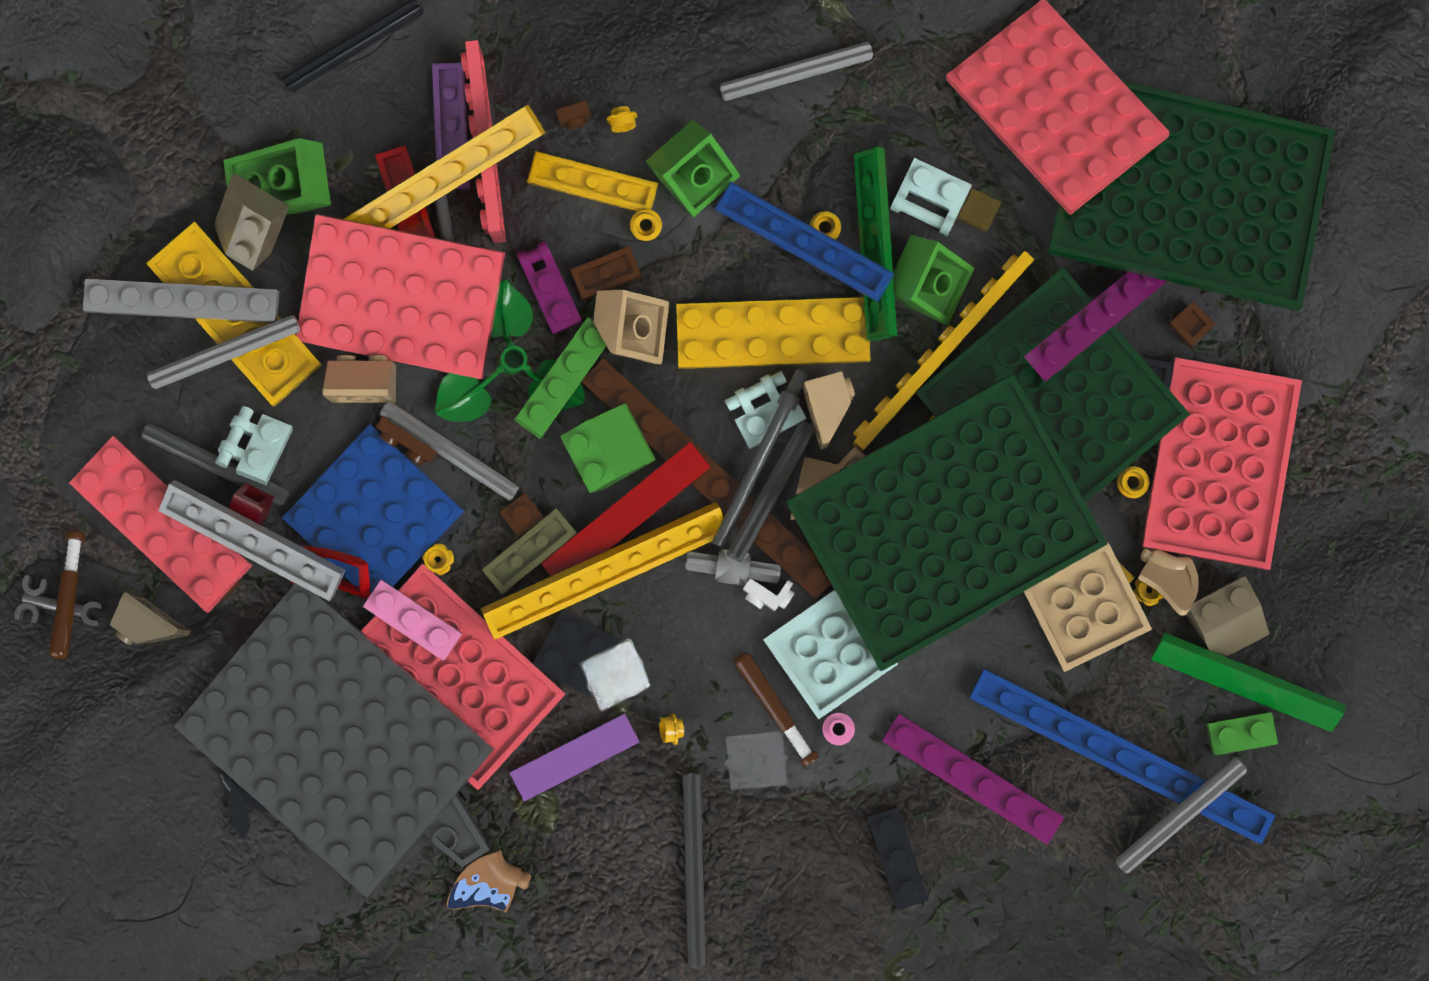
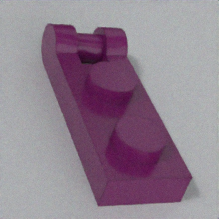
(550, 289)

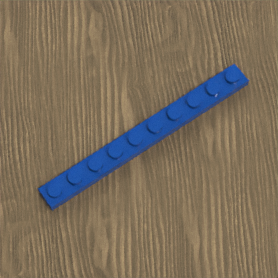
(1116, 754)

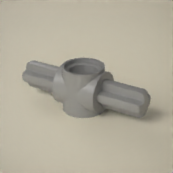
(731, 571)

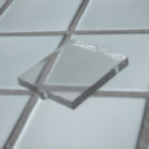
(615, 674)
(756, 760)

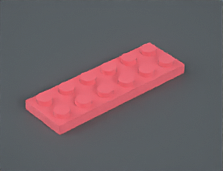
(478, 100)
(130, 499)

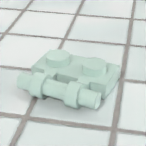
(756, 421)
(263, 449)

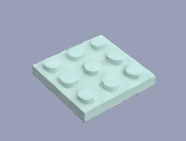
(824, 655)

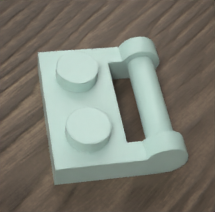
(935, 187)

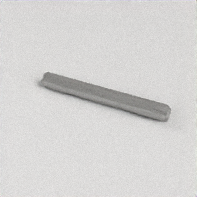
(796, 71)
(223, 352)
(450, 451)
(1181, 815)

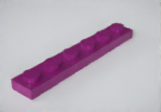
(1091, 323)
(973, 779)

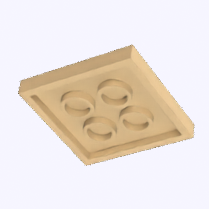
(1087, 608)

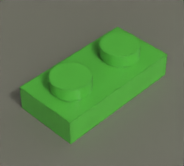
(1242, 733)

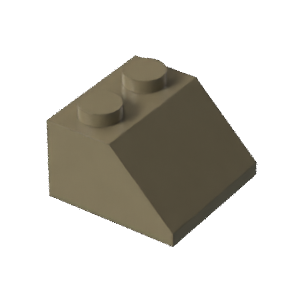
(249, 222)
(1228, 618)

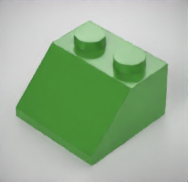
(693, 167)
(930, 278)
(607, 448)

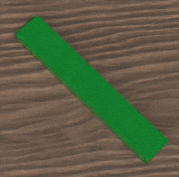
(875, 237)
(1248, 682)

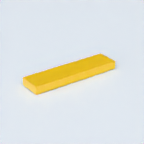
(591, 182)

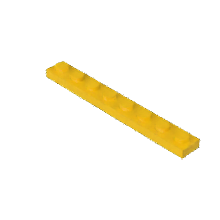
(451, 170)
(950, 340)
(603, 571)

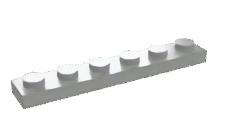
(181, 300)
(251, 540)

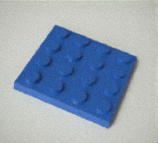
(374, 509)

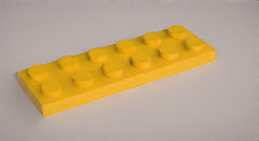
(197, 261)
(772, 333)

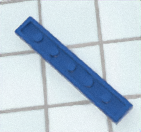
(804, 242)

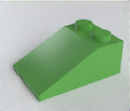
(288, 172)

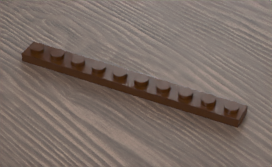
(715, 483)

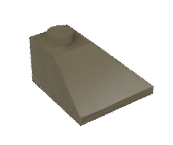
(143, 622)

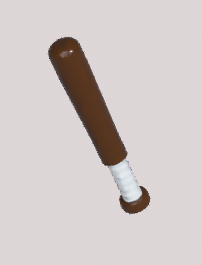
(65, 605)
(766, 695)

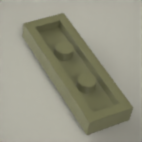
(529, 551)

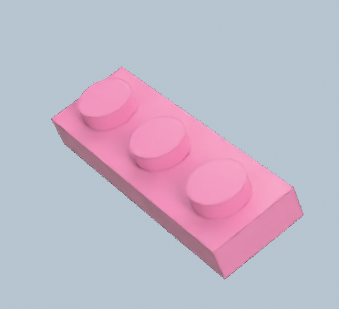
(412, 620)

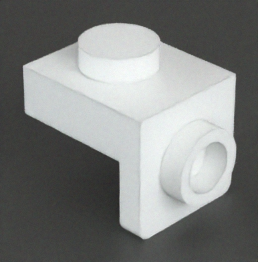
(761, 596)

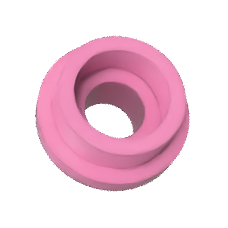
(828, 728)

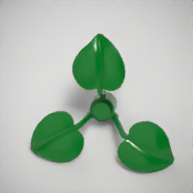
(463, 397)

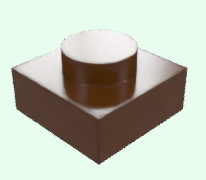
(574, 115)
(1191, 324)
(522, 515)

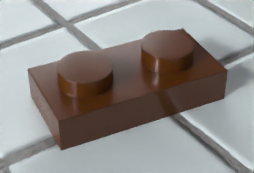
(606, 273)
(394, 434)

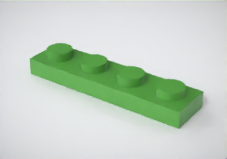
(562, 379)

